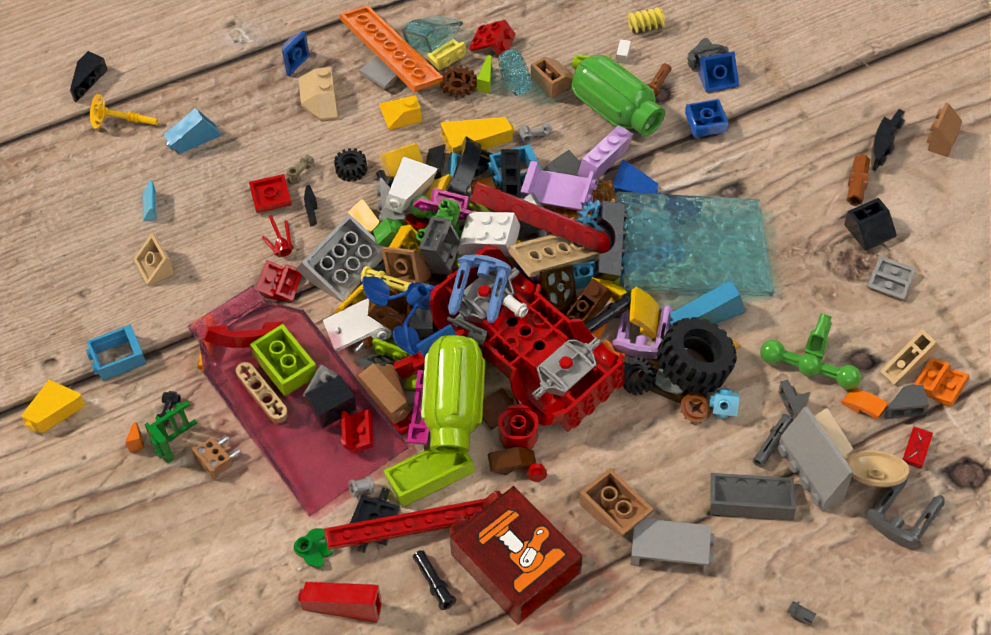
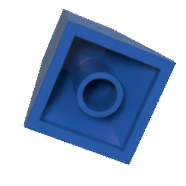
(295, 52)

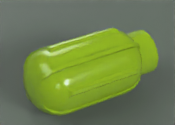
(453, 392)

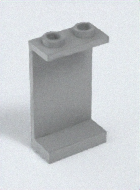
(672, 542)

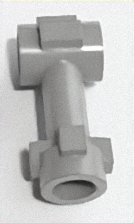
(526, 133)

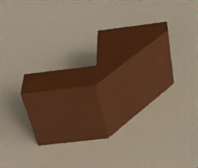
(508, 459)

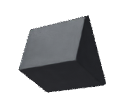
(330, 400)

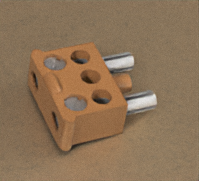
(214, 457)

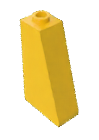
(487, 132)

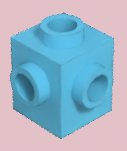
(726, 409)

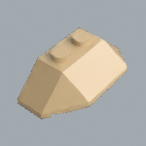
(318, 93)

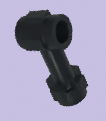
(169, 399)

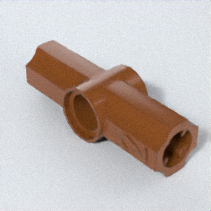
(858, 180)

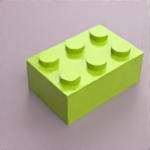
(283, 359)

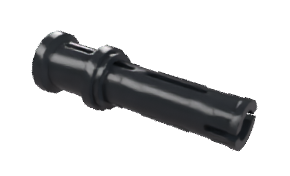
(613, 311)
(437, 586)

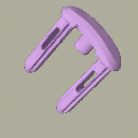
(640, 347)

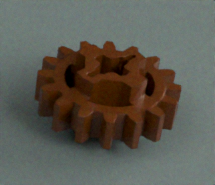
(458, 81)

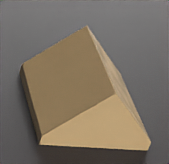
(153, 261)

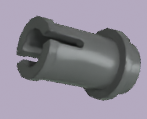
(801, 613)

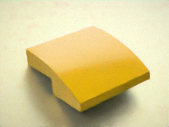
(644, 312)

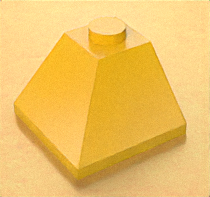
(401, 112)

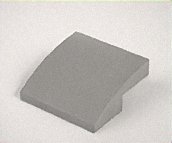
(379, 73)
(891, 278)

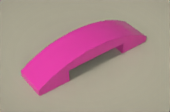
(418, 430)

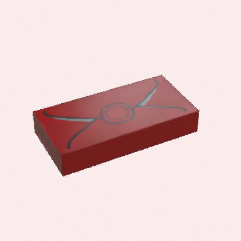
(917, 447)

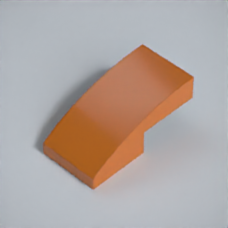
(866, 402)

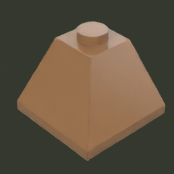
(406, 265)

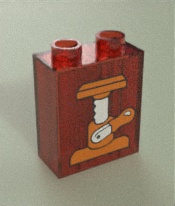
(514, 553)

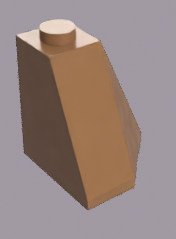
(385, 390)

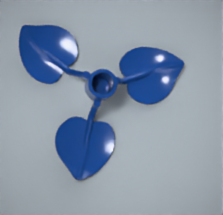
(417, 295)

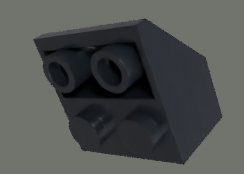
(870, 224)

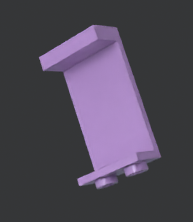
(558, 188)

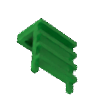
(159, 436)

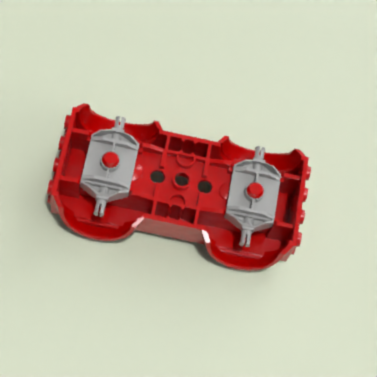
(556, 382)

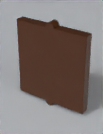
(494, 406)

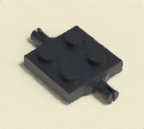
(374, 508)

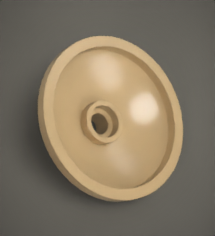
(878, 468)

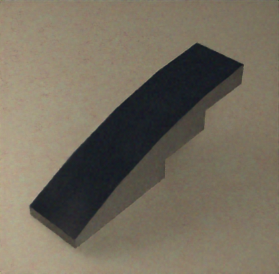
(510, 172)

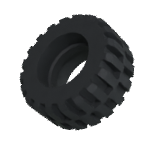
(688, 371)

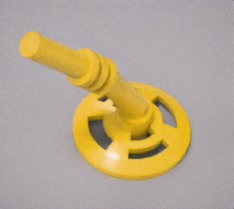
(99, 111)

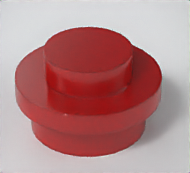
(536, 472)

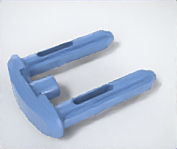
(485, 264)

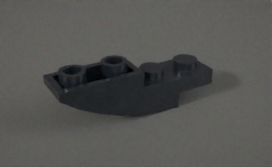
(884, 139)

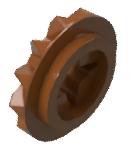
(693, 400)

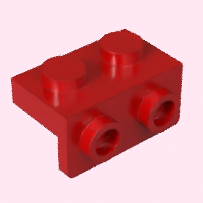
(357, 431)

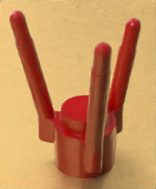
(283, 247)

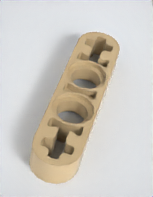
(259, 394)

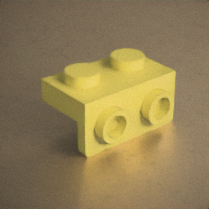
(447, 54)

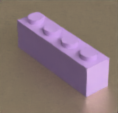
(606, 153)

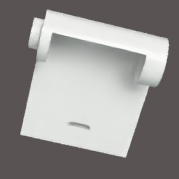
(354, 326)

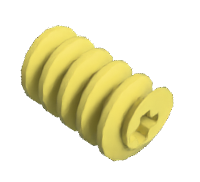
(646, 18)

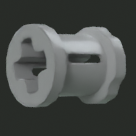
(361, 486)

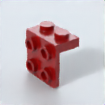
(495, 35)

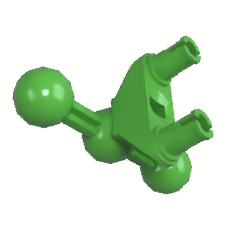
(448, 209)
(811, 361)

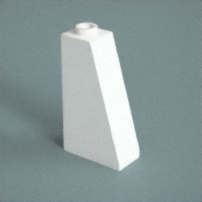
(410, 181)

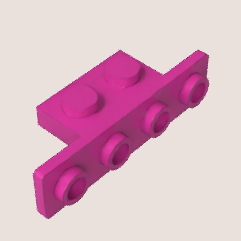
(437, 196)

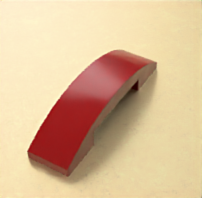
(236, 339)

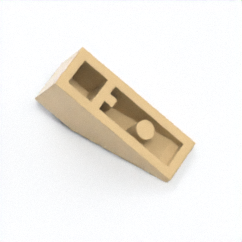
(910, 357)

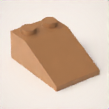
(614, 503)

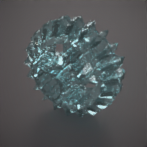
(514, 72)

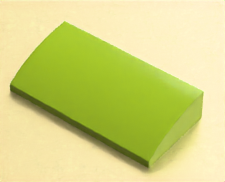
(426, 474)

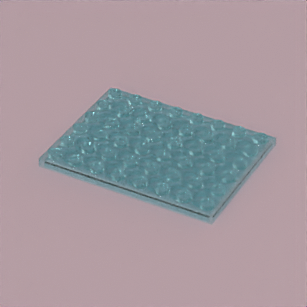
(694, 244)

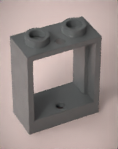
(439, 245)

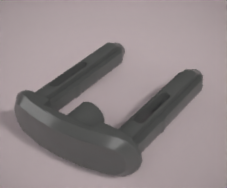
(892, 529)

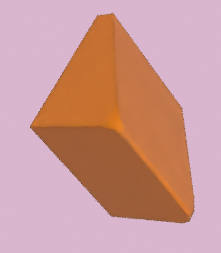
(134, 439)

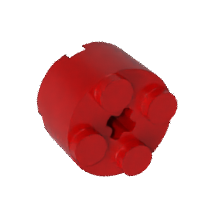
(518, 427)

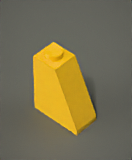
(51, 407)

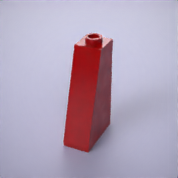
(342, 600)

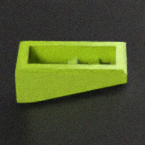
(485, 76)

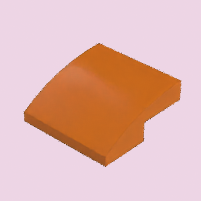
(942, 382)

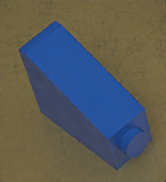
(633, 180)

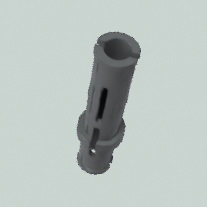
(772, 440)

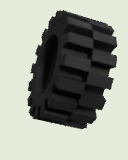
(350, 157)
(643, 383)

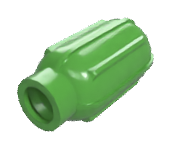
(617, 95)

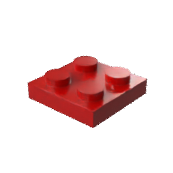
(270, 193)

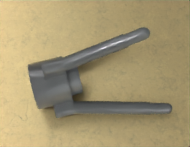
(476, 333)

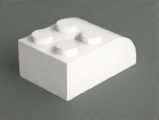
(489, 229)

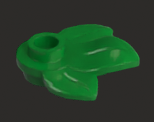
(316, 549)

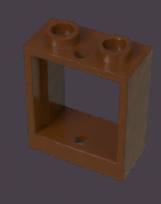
(397, 306)

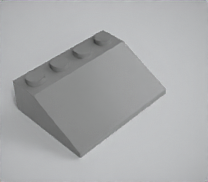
(340, 258)
(815, 460)

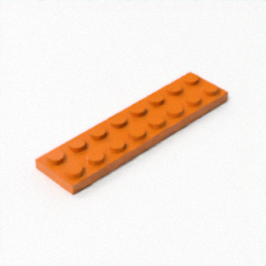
(391, 48)

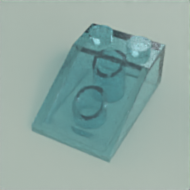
(429, 32)

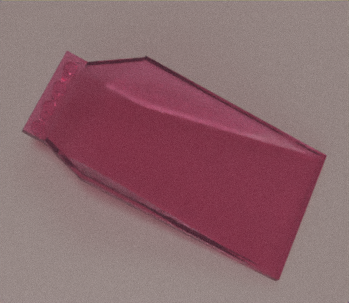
(298, 450)

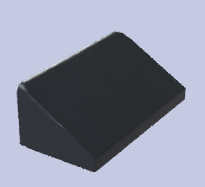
(436, 159)

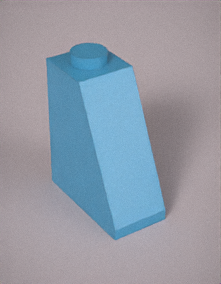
(191, 132)

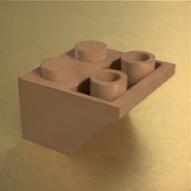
(551, 76)
(944, 131)

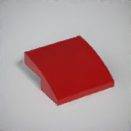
(278, 281)

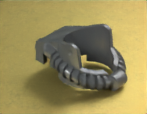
(704, 49)

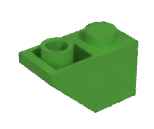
(386, 231)

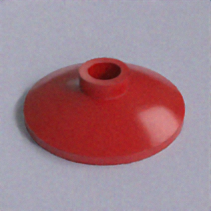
(417, 223)

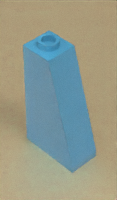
(714, 306)

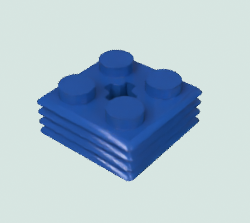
(706, 118)

